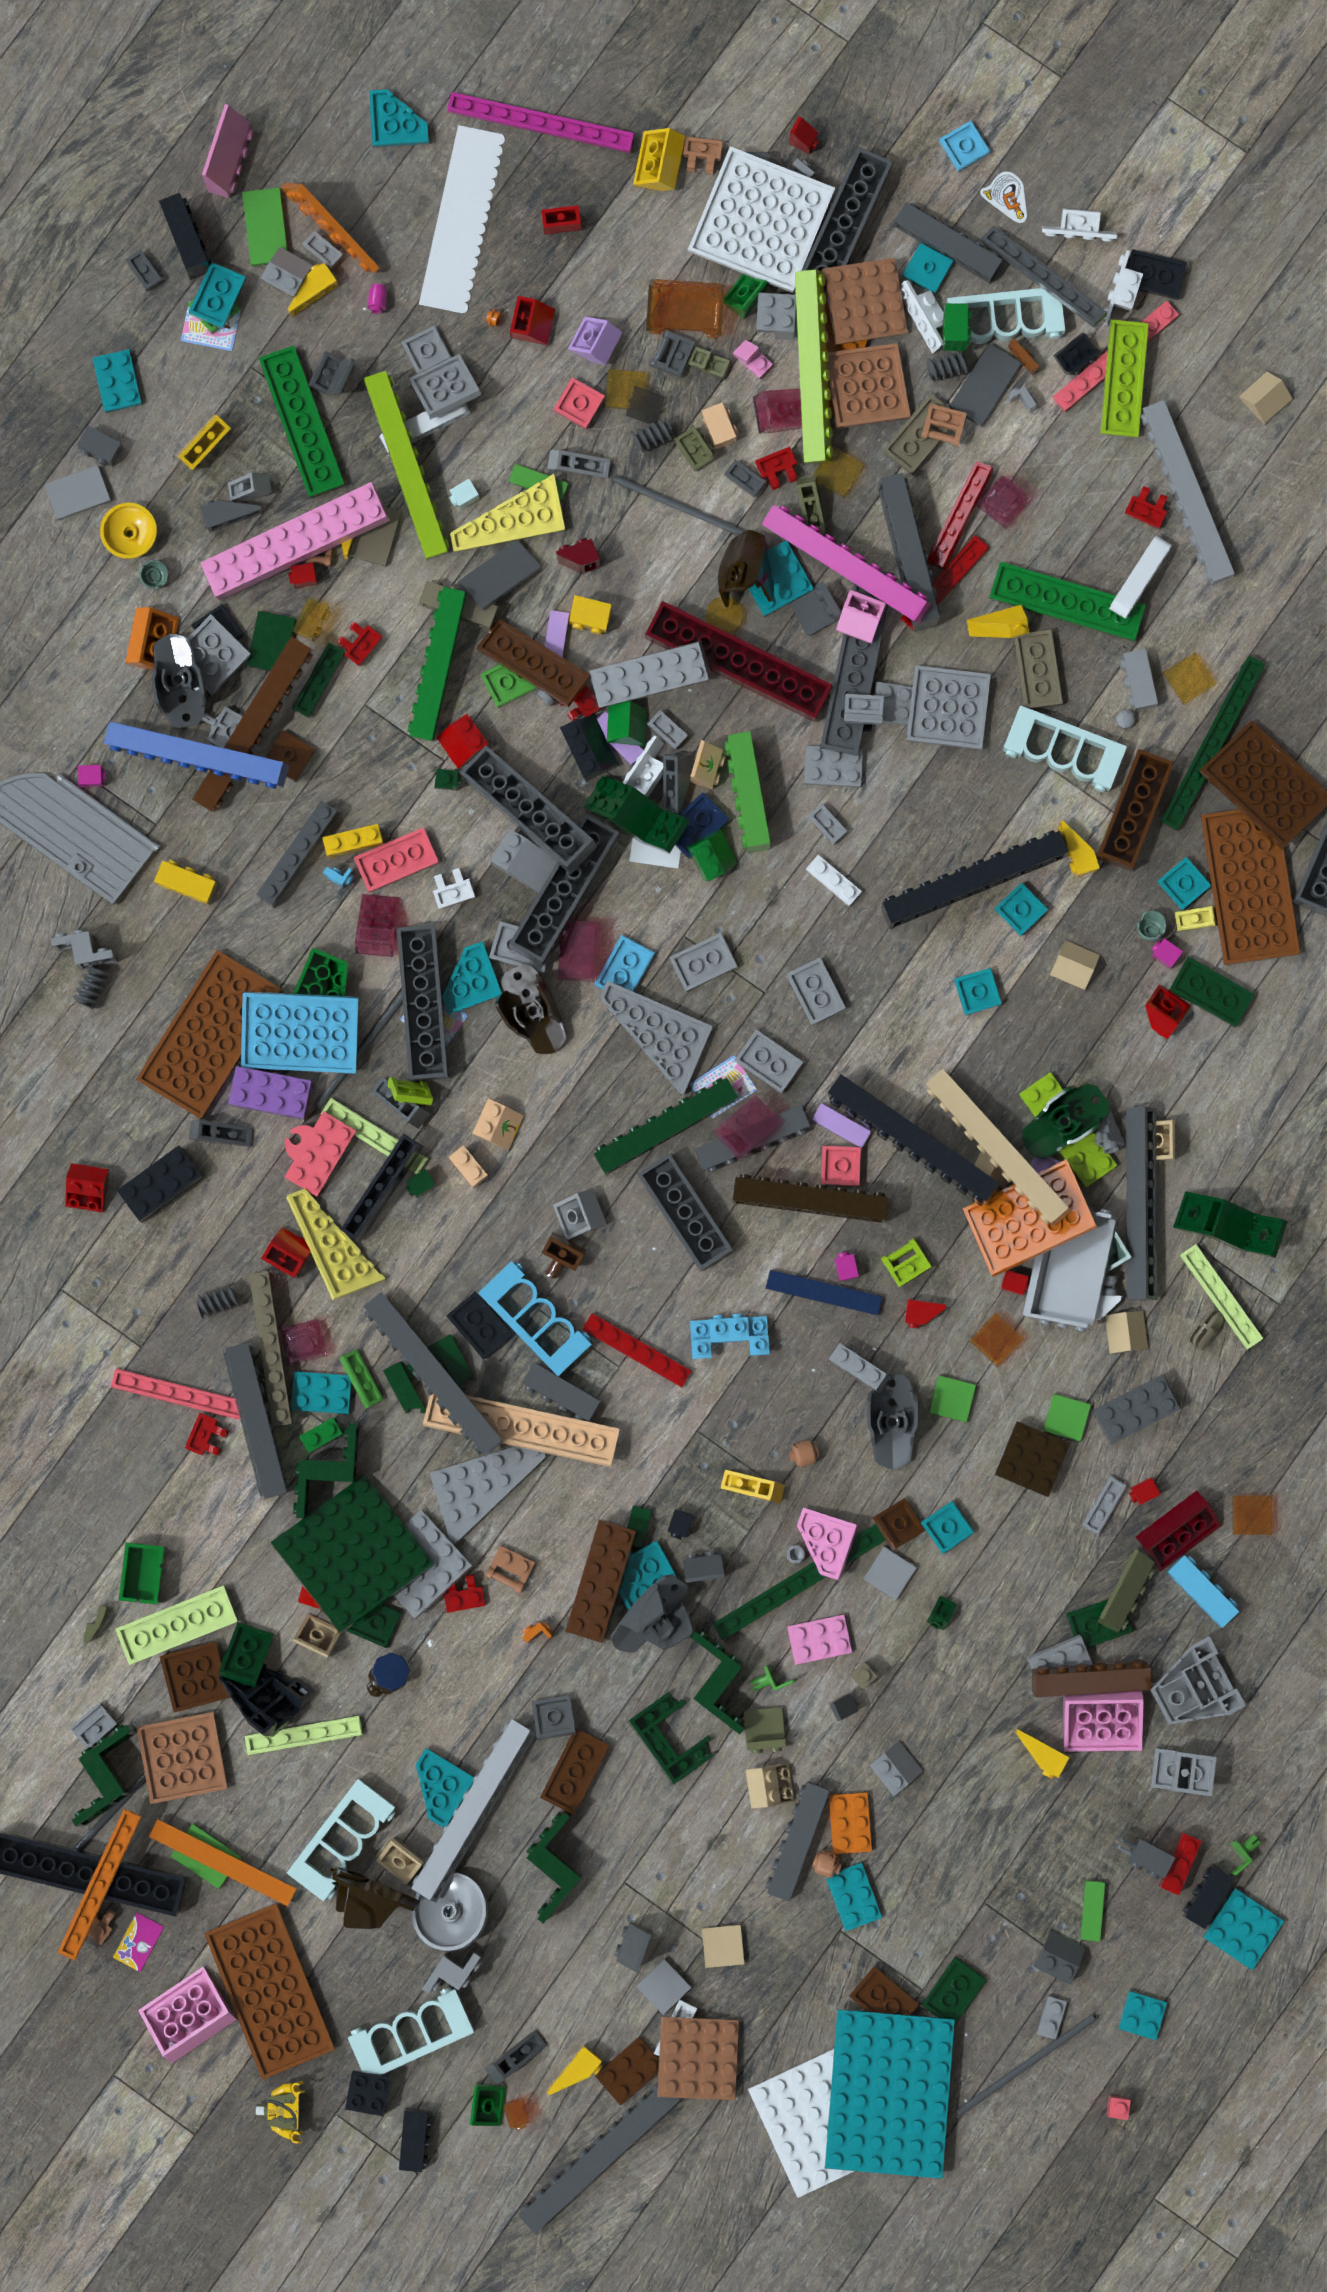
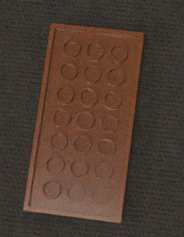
(1248, 890)
(203, 1037)
(269, 1991)

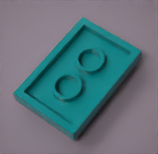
(217, 295)
(117, 381)
(321, 1393)
(854, 1897)

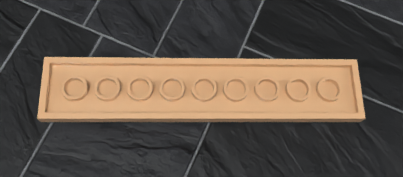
(536, 1430)

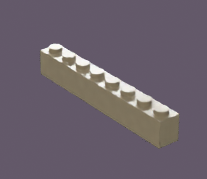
(271, 1349)

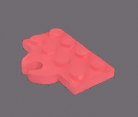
(317, 1152)

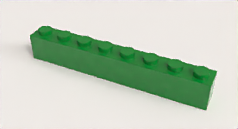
(438, 663)

